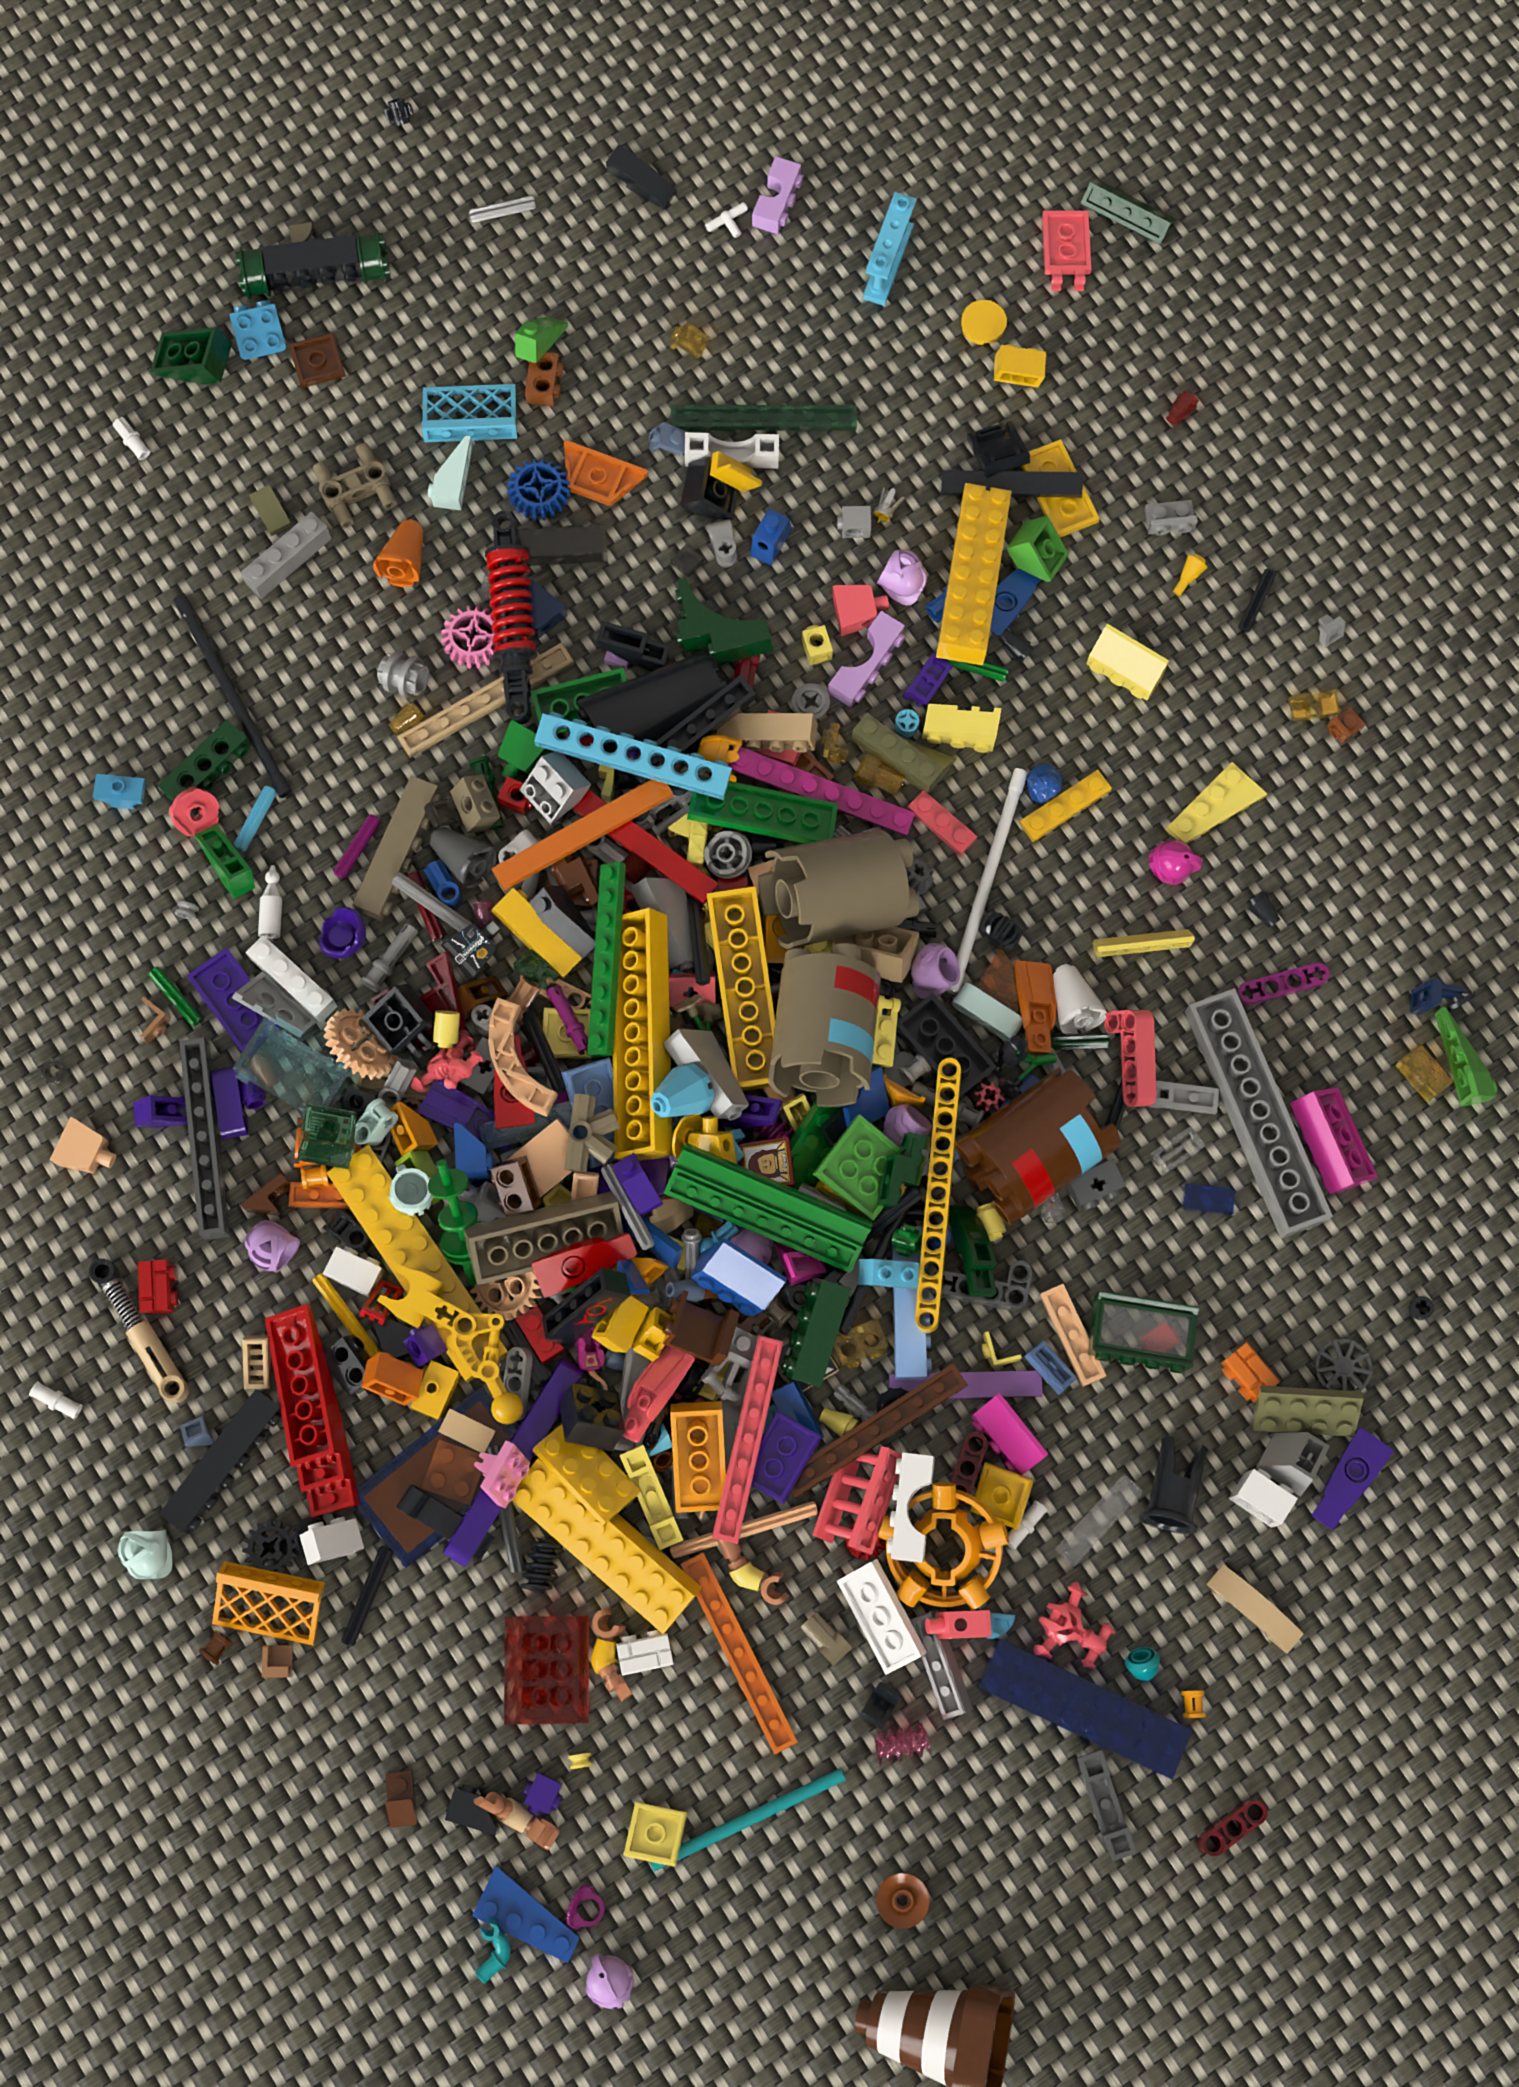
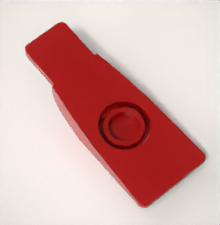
(508, 1110)
(580, 1261)

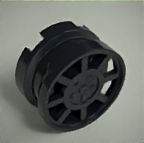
(690, 1381)

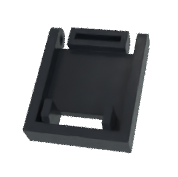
(998, 450)

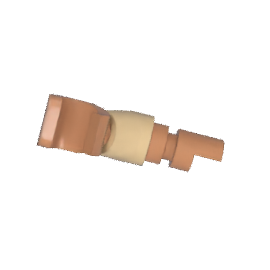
(519, 1818)

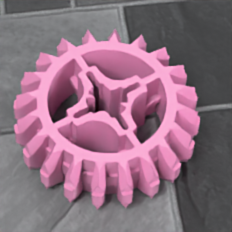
(455, 632)

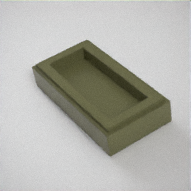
(270, 510)

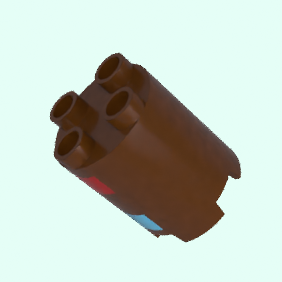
(1036, 1144)

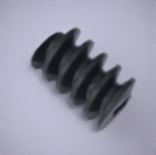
(541, 1565)

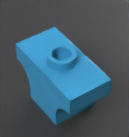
(119, 790)

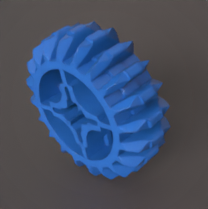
(518, 492)

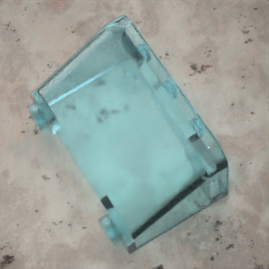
(290, 1068)

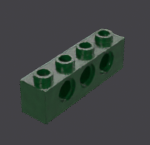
(207, 753)

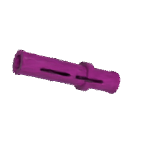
(573, 1027)

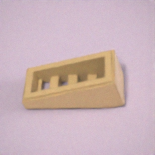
(248, 1362)

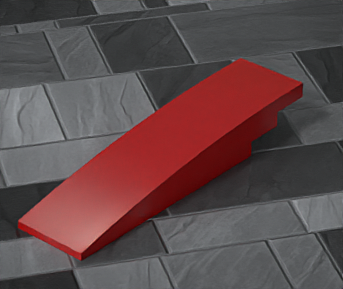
(311, 1412)

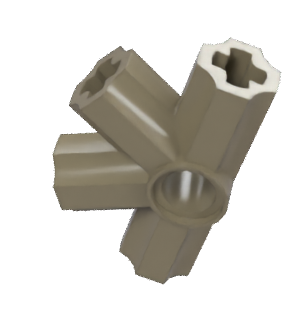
(594, 1142)

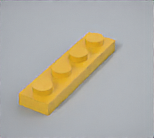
(1065, 806)

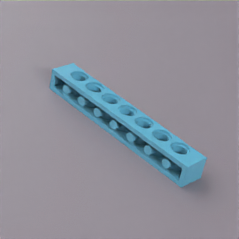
(552, 723)

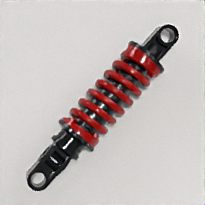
(513, 649)

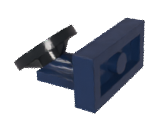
(1431, 994)

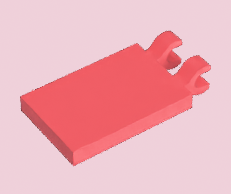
(1066, 247)

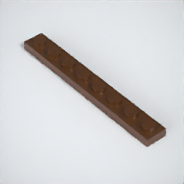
(879, 1427)

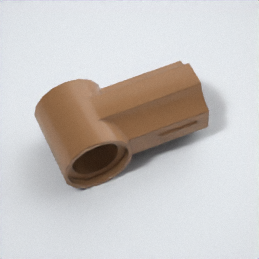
(524, 996)

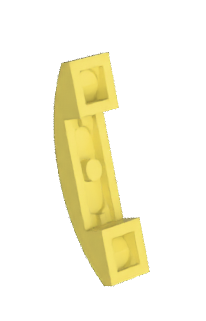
(651, 1497)

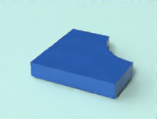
(870, 1103)

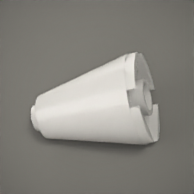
(1076, 1001)

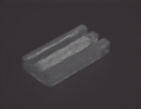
(1161, 1161)

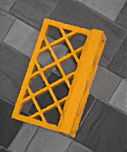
(268, 1583)

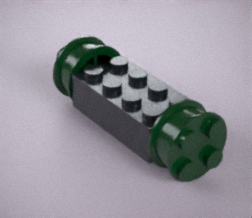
(312, 263)

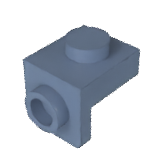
(667, 438)

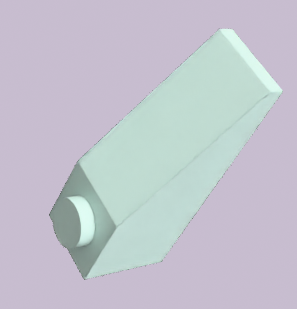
(451, 478)

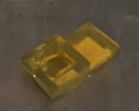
(1314, 706)

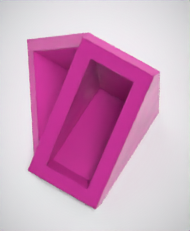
(797, 1265)

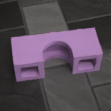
(771, 212)

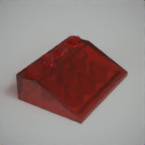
(546, 1670)

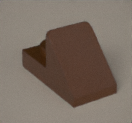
(261, 1200)
(401, 1799)

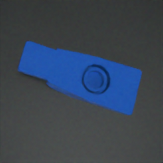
(1011, 599)

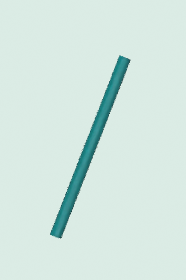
(757, 1815)

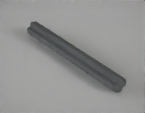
(509, 1530)

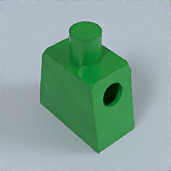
(519, 750)

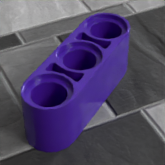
(229, 1103)

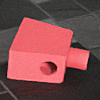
(856, 607)
(959, 1624)

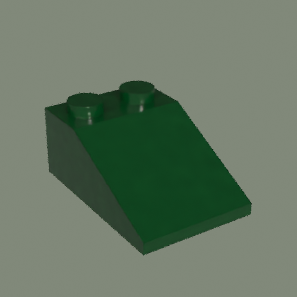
(192, 355)

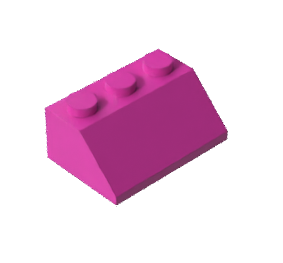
(1008, 1435)

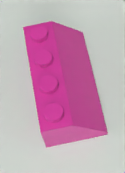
(1333, 1140)

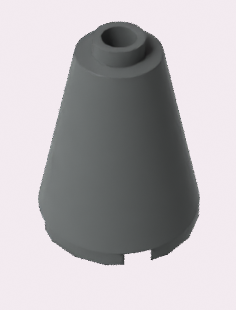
(463, 855)

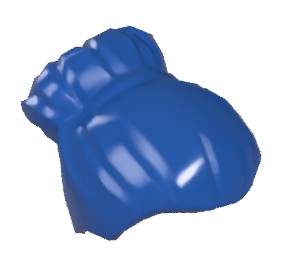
(1044, 783)

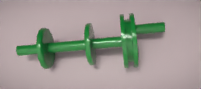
(455, 1216)

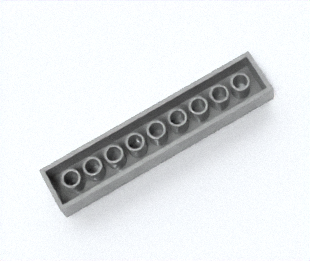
(1258, 1113)

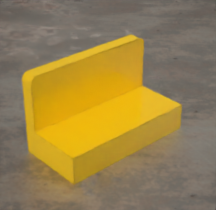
(733, 472)

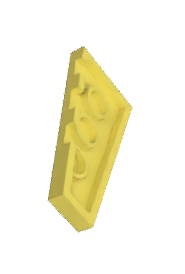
(1222, 798)

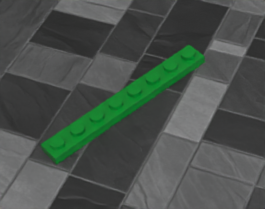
(606, 960)

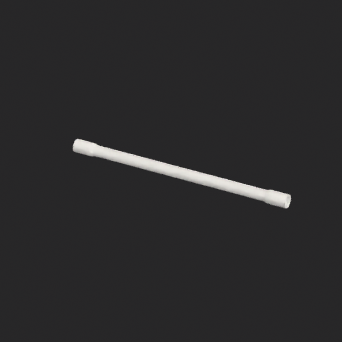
(1015, 789)

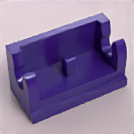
(927, 680)

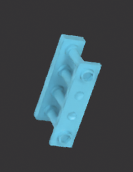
(889, 248)

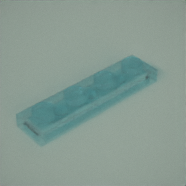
(496, 1137)

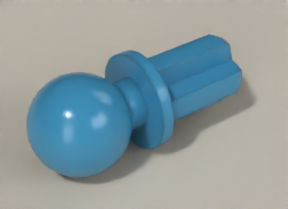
(727, 1231)

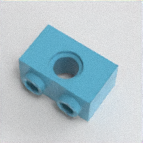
(888, 1273)

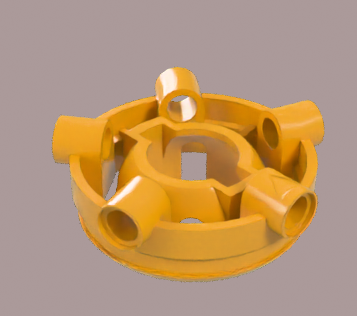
(976, 1538)

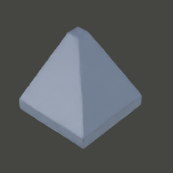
(196, 1433)

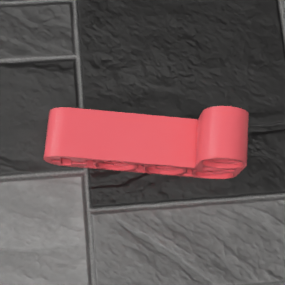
(1137, 1054)

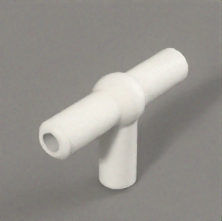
(727, 218)

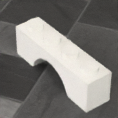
(756, 452)
(291, 978)
(915, 1473)

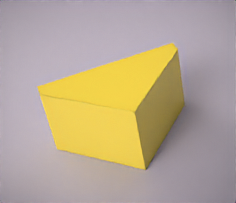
(795, 1111)

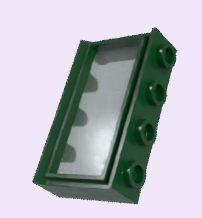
(1143, 1331)

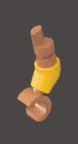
(603, 1654)

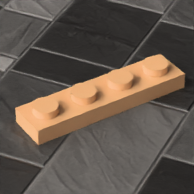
(1072, 1334)

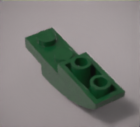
(976, 1249)

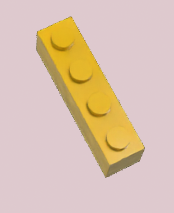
(526, 925)

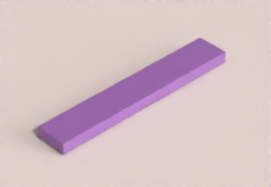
(987, 1384)

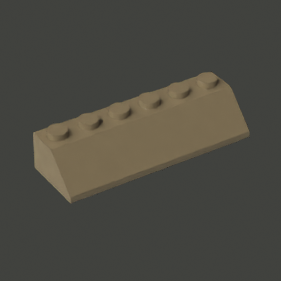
(512, 1243)

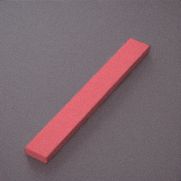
(747, 1439)

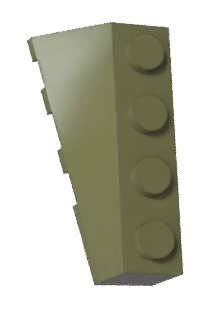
(919, 763)

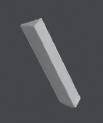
(942, 1670)

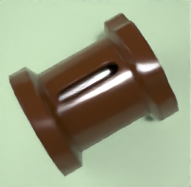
(216, 1647)

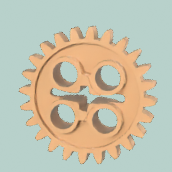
(349, 1030)
(507, 1306)

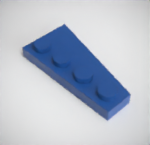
(524, 1917)

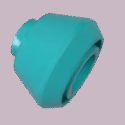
(1143, 1663)

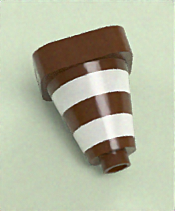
(943, 2033)

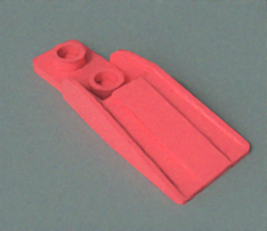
(654, 1390)

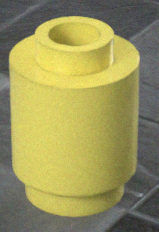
(992, 1221)

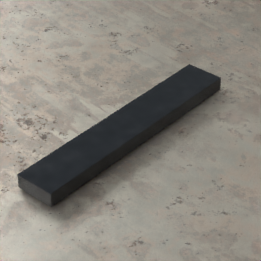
(1019, 482)

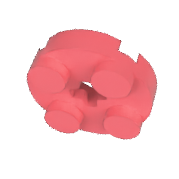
(185, 802)

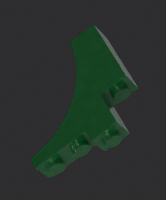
(725, 637)

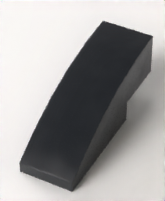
(640, 177)
(633, 646)

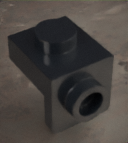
(880, 1705)

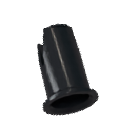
(1172, 1495)

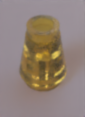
(406, 718)

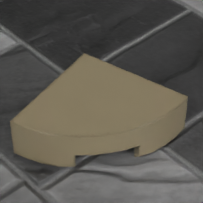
(301, 232)

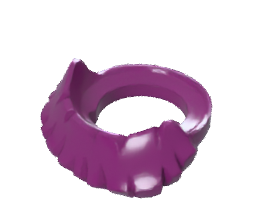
(584, 1893)

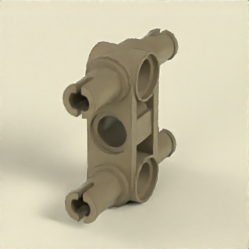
(354, 485)

